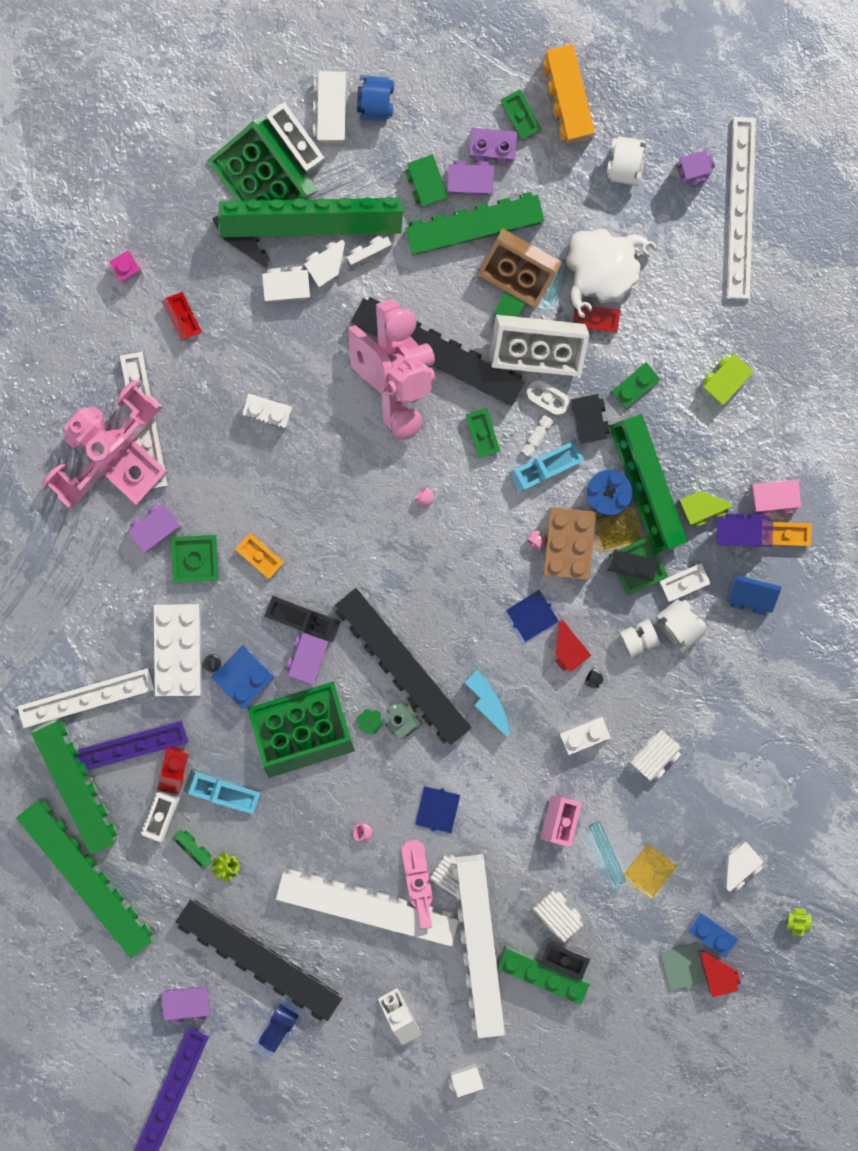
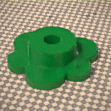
(371, 728)

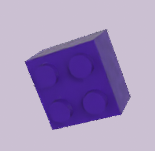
(741, 531)

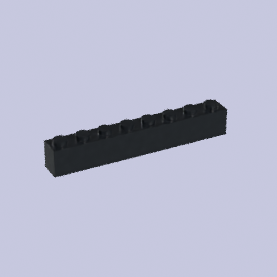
(451, 358)
(403, 666)
(259, 959)

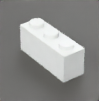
(330, 107)
(295, 138)

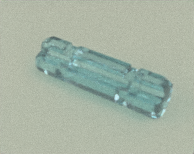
(557, 283)

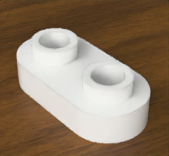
(547, 398)

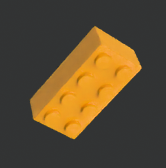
(569, 94)

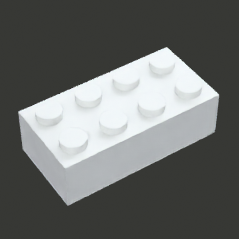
(538, 345)
(178, 649)

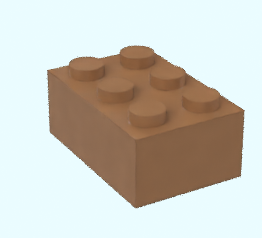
(519, 268)
(569, 543)

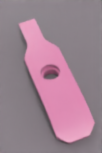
(416, 869)

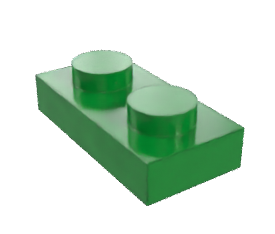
(520, 114)
(635, 385)
(482, 433)
(186, 843)

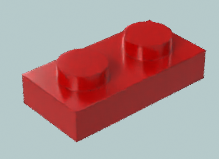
(181, 316)
(599, 318)

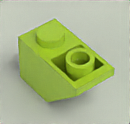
(701, 506)

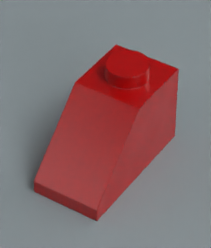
(569, 648)
(719, 975)

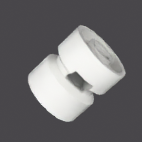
(640, 638)

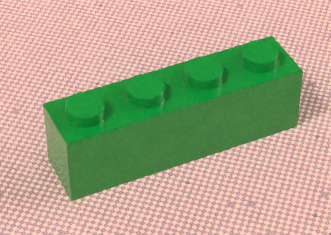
(531, 971)

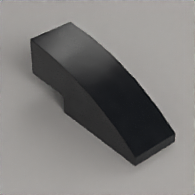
(302, 618)

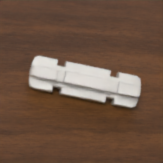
(537, 436)

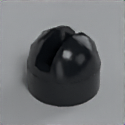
(217, 662)
(594, 679)

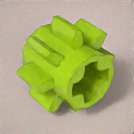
(225, 867)
(798, 922)

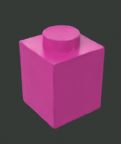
(125, 266)

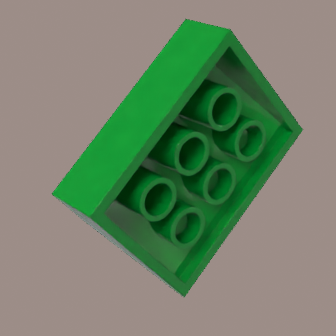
(261, 166)
(300, 729)

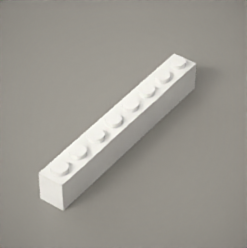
(364, 907)
(480, 946)

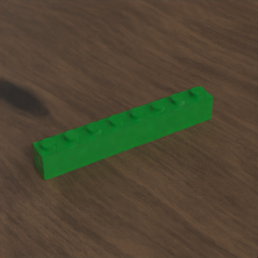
(310, 217)
(85, 878)

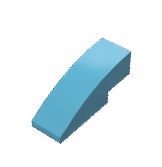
(546, 466)
(488, 701)
(222, 792)

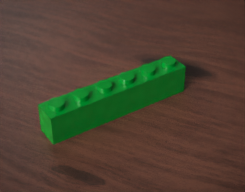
(475, 224)
(648, 483)
(74, 785)

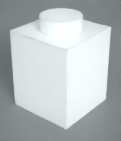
(466, 1080)

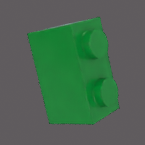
(426, 181)

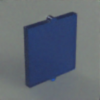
(532, 615)
(437, 809)

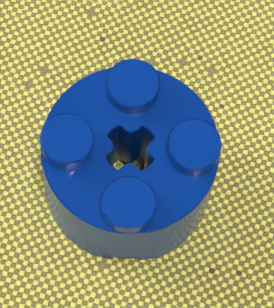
(374, 98)
(596, 487)

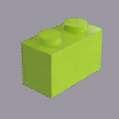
(726, 379)

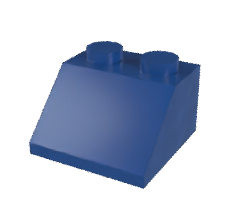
(753, 594)
(243, 677)

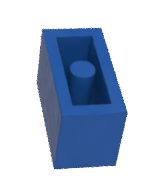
(712, 933)

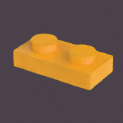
(792, 534)
(259, 555)

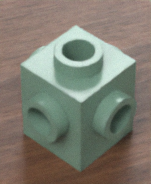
(406, 726)

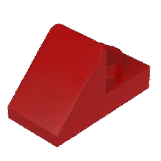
(172, 770)

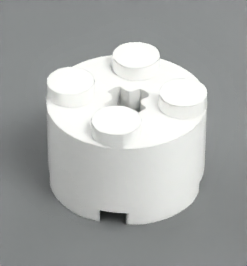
(627, 160)
(681, 625)

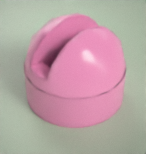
(424, 497)
(536, 541)
(357, 832)

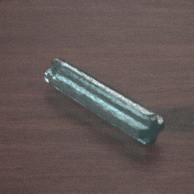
(607, 853)

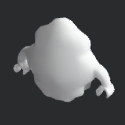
(603, 266)

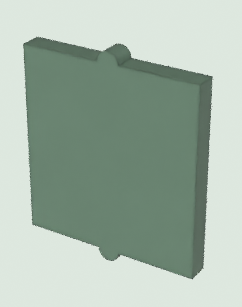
(683, 966)

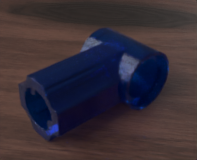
(280, 1024)

